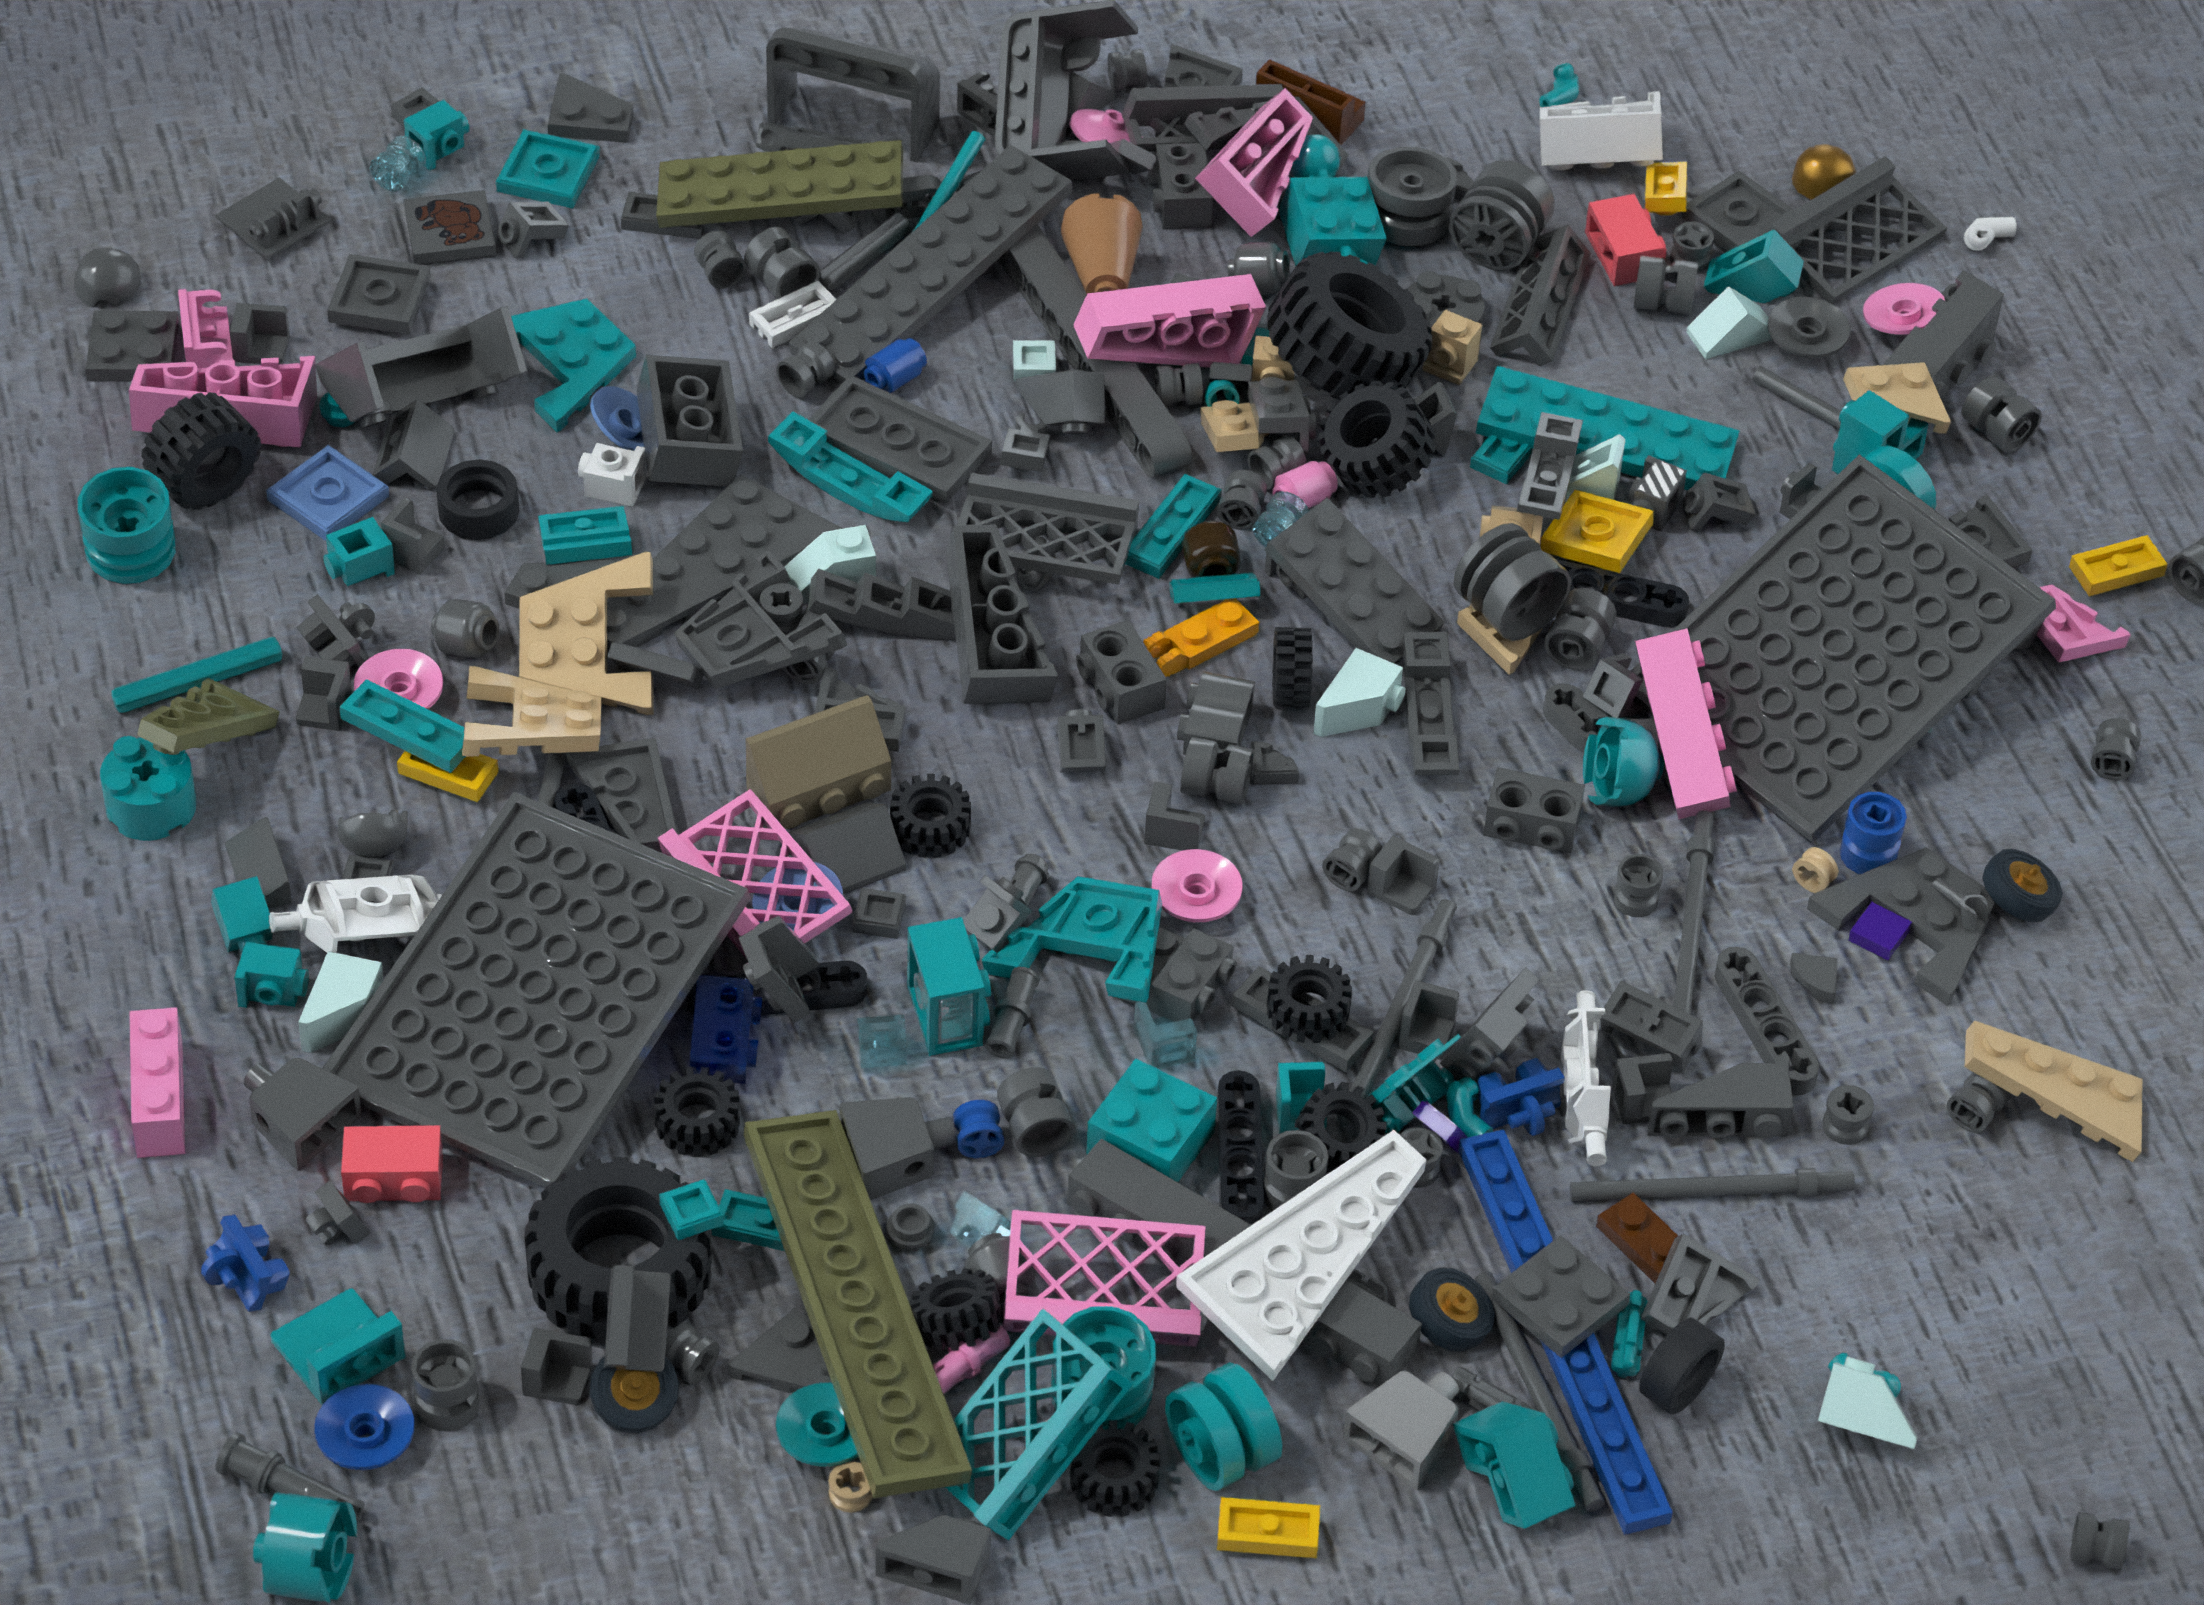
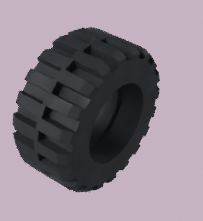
(1348, 325)
(602, 1203)

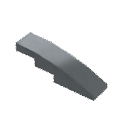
(878, 604)

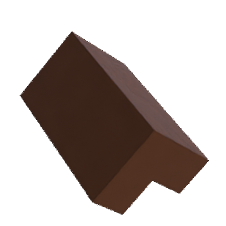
(1334, 108)

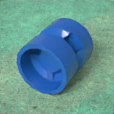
(1872, 831)

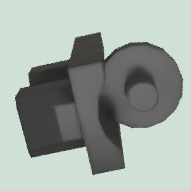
(323, 624)

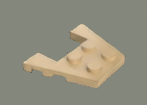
(567, 634)
(541, 716)

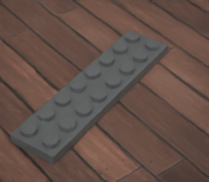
(936, 261)

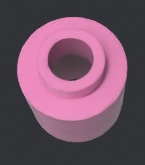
(1309, 482)

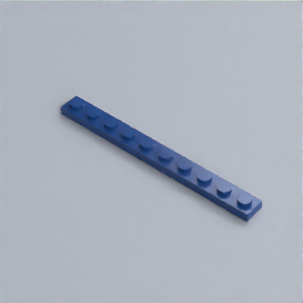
(1583, 1371)

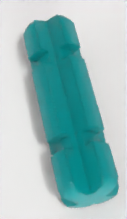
(1629, 1337)

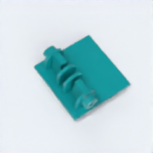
(1412, 1084)

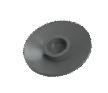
(1808, 327)

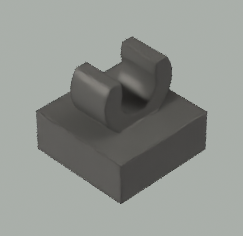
(336, 1217)

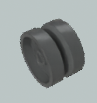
(1413, 194)

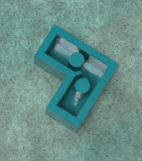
(1875, 423)
(1520, 1459)

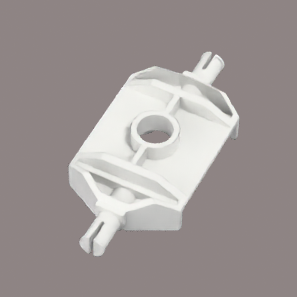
(341, 912)
(1586, 1100)

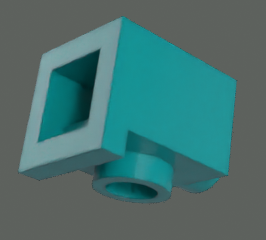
(437, 131)
(359, 552)
(270, 975)

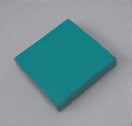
(548, 168)

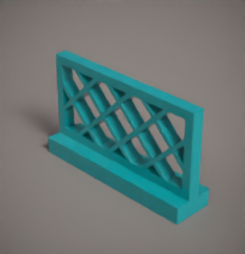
(1049, 1444)

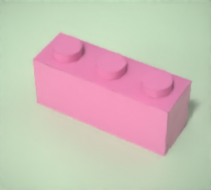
(157, 1082)

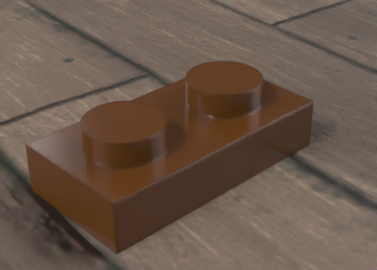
(1638, 1234)

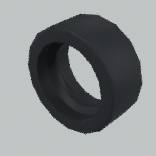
(474, 476)
(1681, 1365)

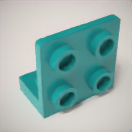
(340, 1344)

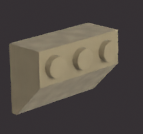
(819, 763)

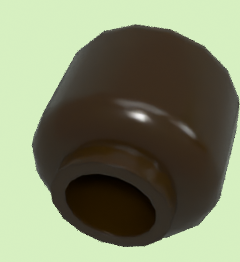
(1211, 550)

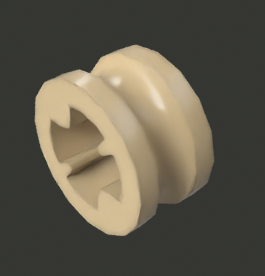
(1815, 870)
(844, 1498)

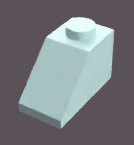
(839, 552)
(1359, 695)
(337, 999)
(1865, 1404)

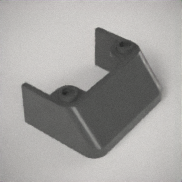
(855, 65)
(1033, 84)
(423, 368)

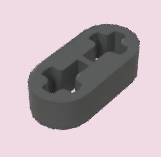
(913, 197)
(1572, 720)

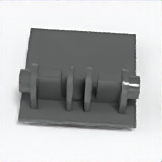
(275, 217)

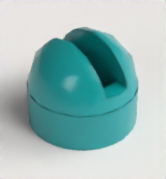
(1228, 389)

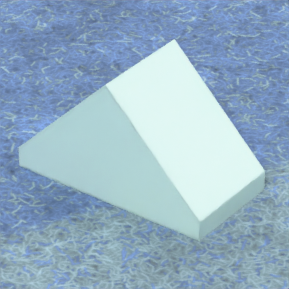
(1729, 325)
(1598, 469)

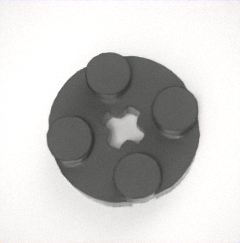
(1455, 294)

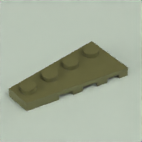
(204, 718)

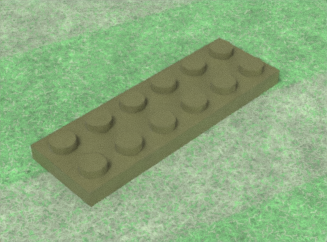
(780, 184)

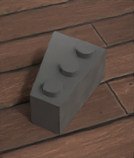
(1956, 336)

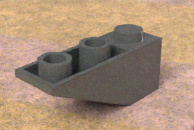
(1734, 1102)

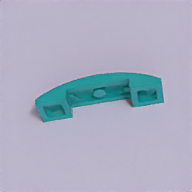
(844, 477)

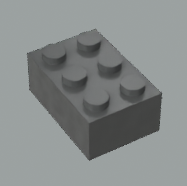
(689, 420)

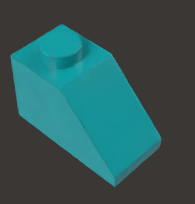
(1757, 269)

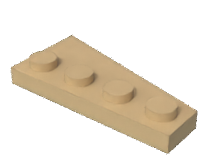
(2061, 1083)

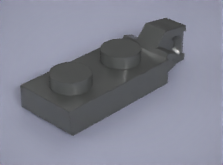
(775, 137)

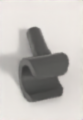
(1970, 905)

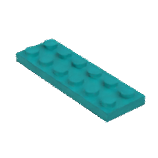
(1518, 398)

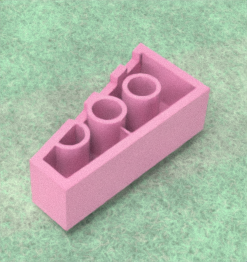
(1172, 322)
(269, 395)
(1684, 724)

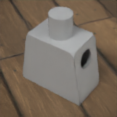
(1405, 1424)

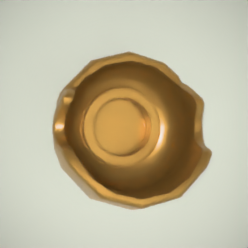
(1821, 169)

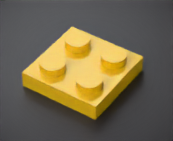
(1597, 531)

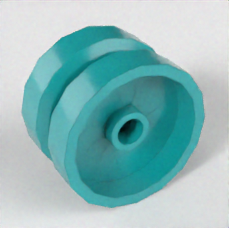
(1223, 1426)

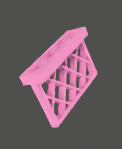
(720, 824)
(1165, 1323)

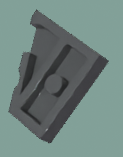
(588, 112)

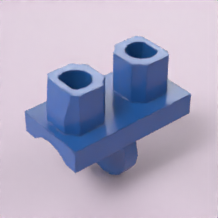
(1521, 1102)
(239, 1263)

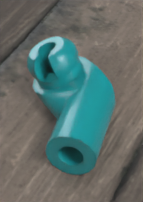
(1565, 87)
(1460, 1107)

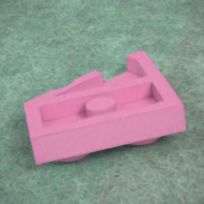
(2073, 632)

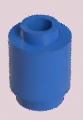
(895, 365)

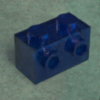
(723, 1027)

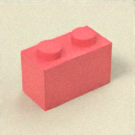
(1620, 235)
(392, 1163)

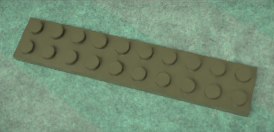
(857, 1305)

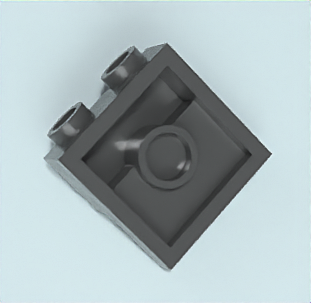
(1188, 974)
(1494, 1033)

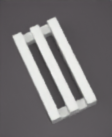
(797, 319)

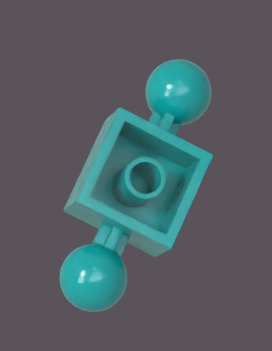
(1328, 210)

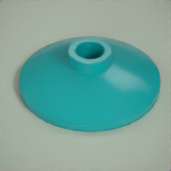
(805, 1417)

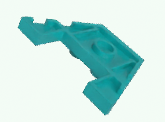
(576, 348)
(1092, 921)

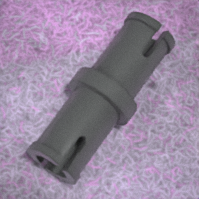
(1012, 1012)

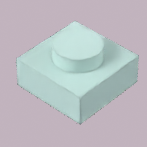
(1033, 358)

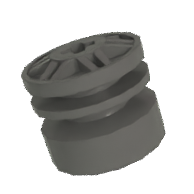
(1502, 215)
(1512, 581)

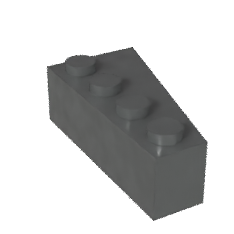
(995, 637)

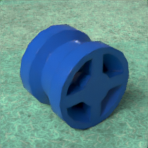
(978, 1128)

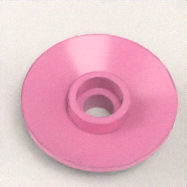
(1098, 125)
(1901, 307)
(404, 673)
(1197, 885)

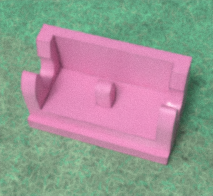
(204, 329)

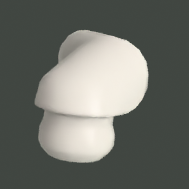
(1984, 230)

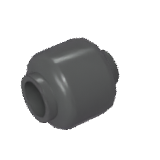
(1264, 262)
(465, 628)
(991, 1256)

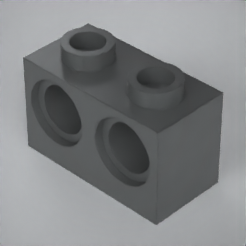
(1121, 672)
(1534, 810)

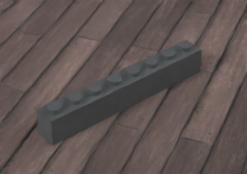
(1353, 1328)

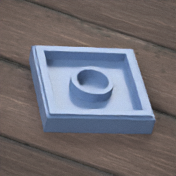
(327, 492)

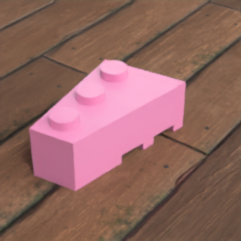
(1257, 161)

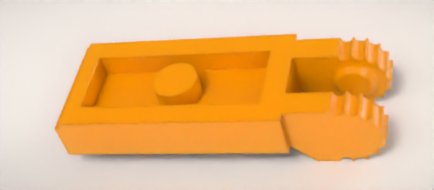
(1202, 636)

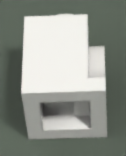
(613, 473)

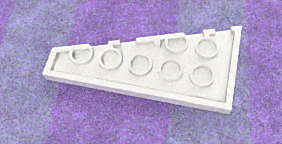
(1290, 1264)

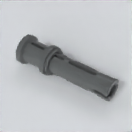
(270, 1473)

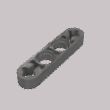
(1773, 1018)

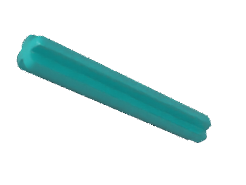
(181, 679)

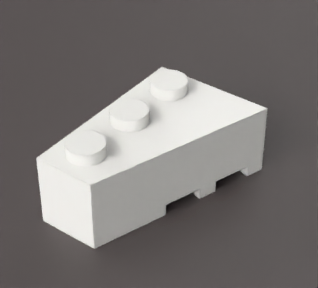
(1601, 133)

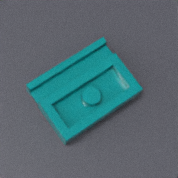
(585, 535)

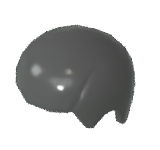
(106, 276)
(373, 833)

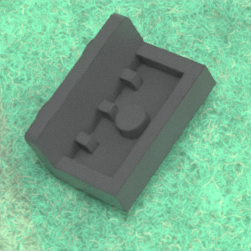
(1282, 408)
(775, 963)

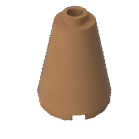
(1102, 240)

